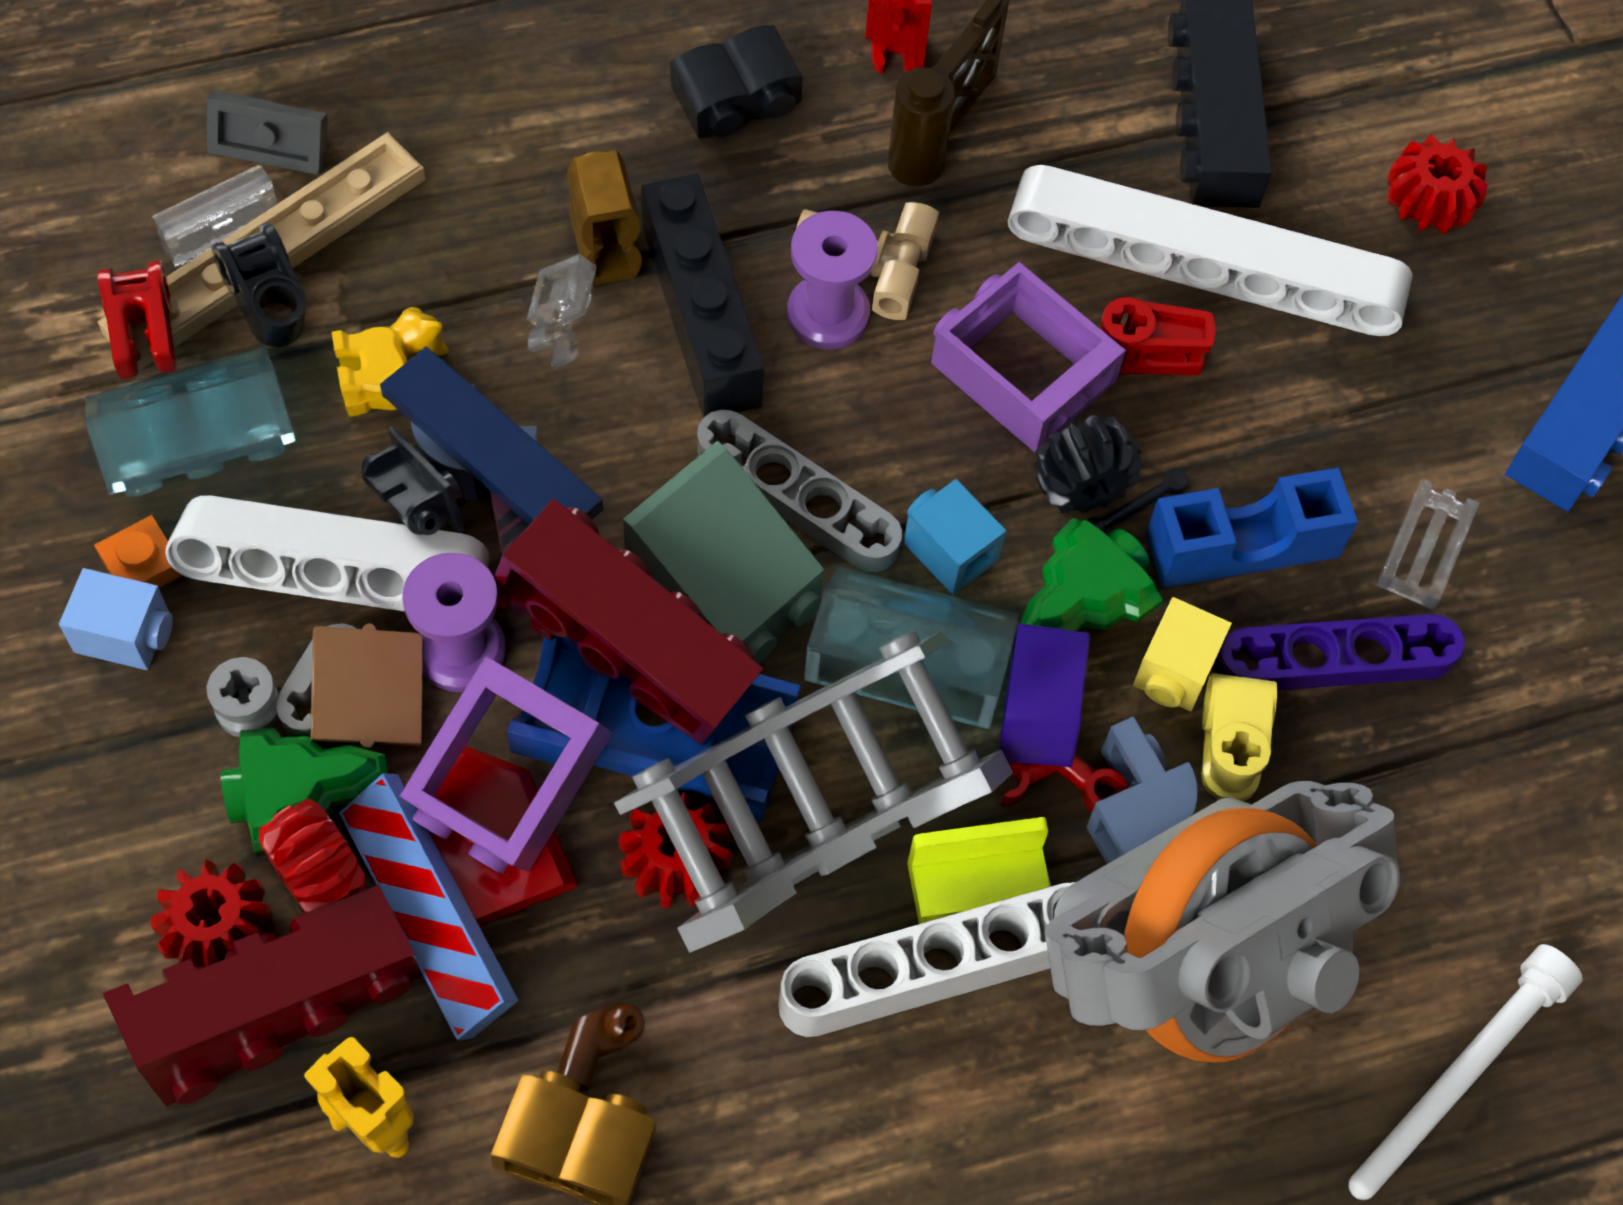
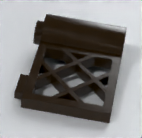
(937, 98)

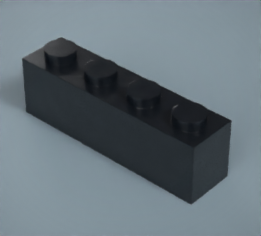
(1220, 103)
(701, 295)

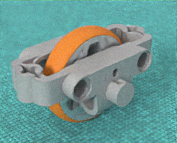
(1229, 920)

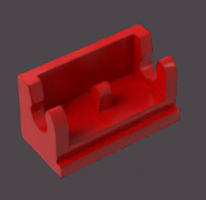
(898, 28)

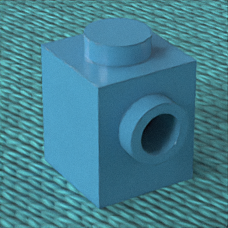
(953, 535)

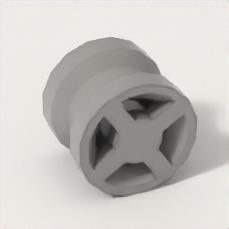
(248, 710)

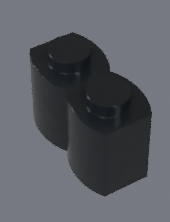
(736, 81)

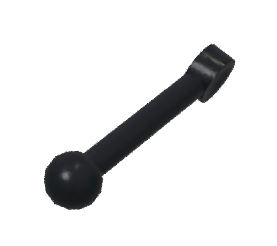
(1173, 483)

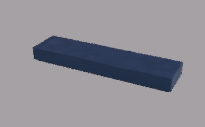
(484, 439)

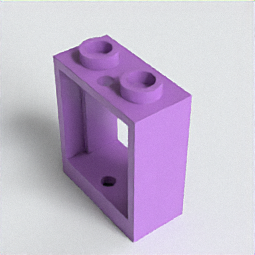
(1021, 292)
(552, 799)

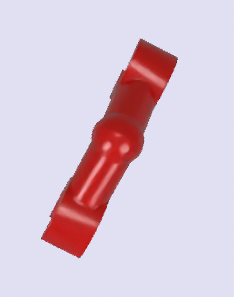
(1080, 775)

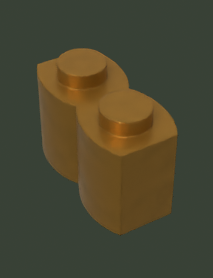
(605, 215)
(573, 1140)

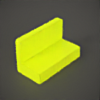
(976, 866)

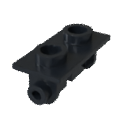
(414, 487)

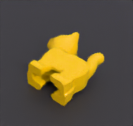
(377, 353)
(362, 1099)

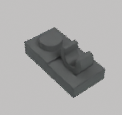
(266, 132)

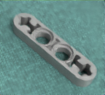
(806, 482)

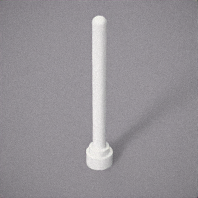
(1545, 979)

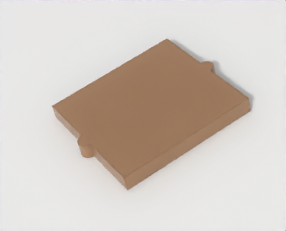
(366, 686)

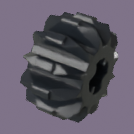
(1088, 464)

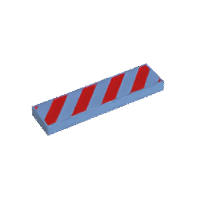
(428, 908)

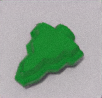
(1093, 580)
(290, 770)

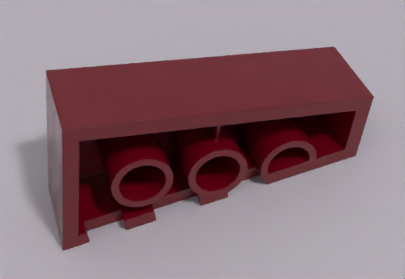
(624, 620)
(263, 996)

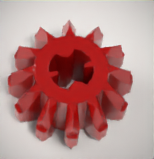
(1437, 184)
(311, 856)
(668, 874)
(226, 893)

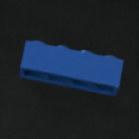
(1579, 424)

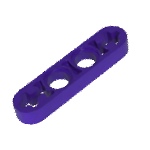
(1337, 643)

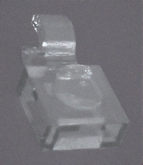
(558, 298)

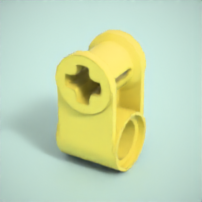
(1239, 729)

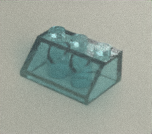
(188, 422)
(868, 610)

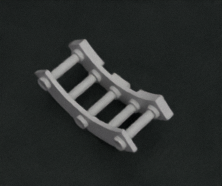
(831, 843)

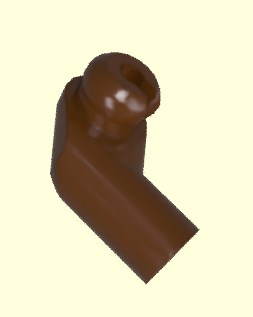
(598, 1035)

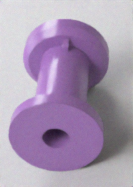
(832, 256)
(453, 608)

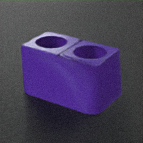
(1044, 695)

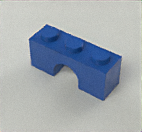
(1296, 524)

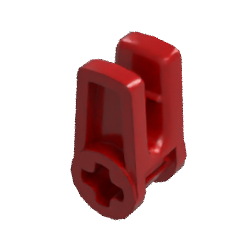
(134, 299)
(1159, 336)

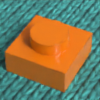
(138, 554)

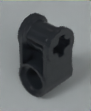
(261, 275)

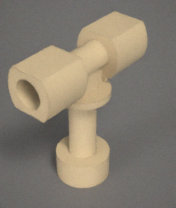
(898, 259)

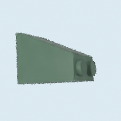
(727, 551)

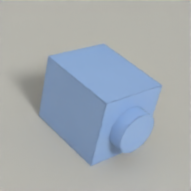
(116, 619)

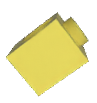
(1181, 655)

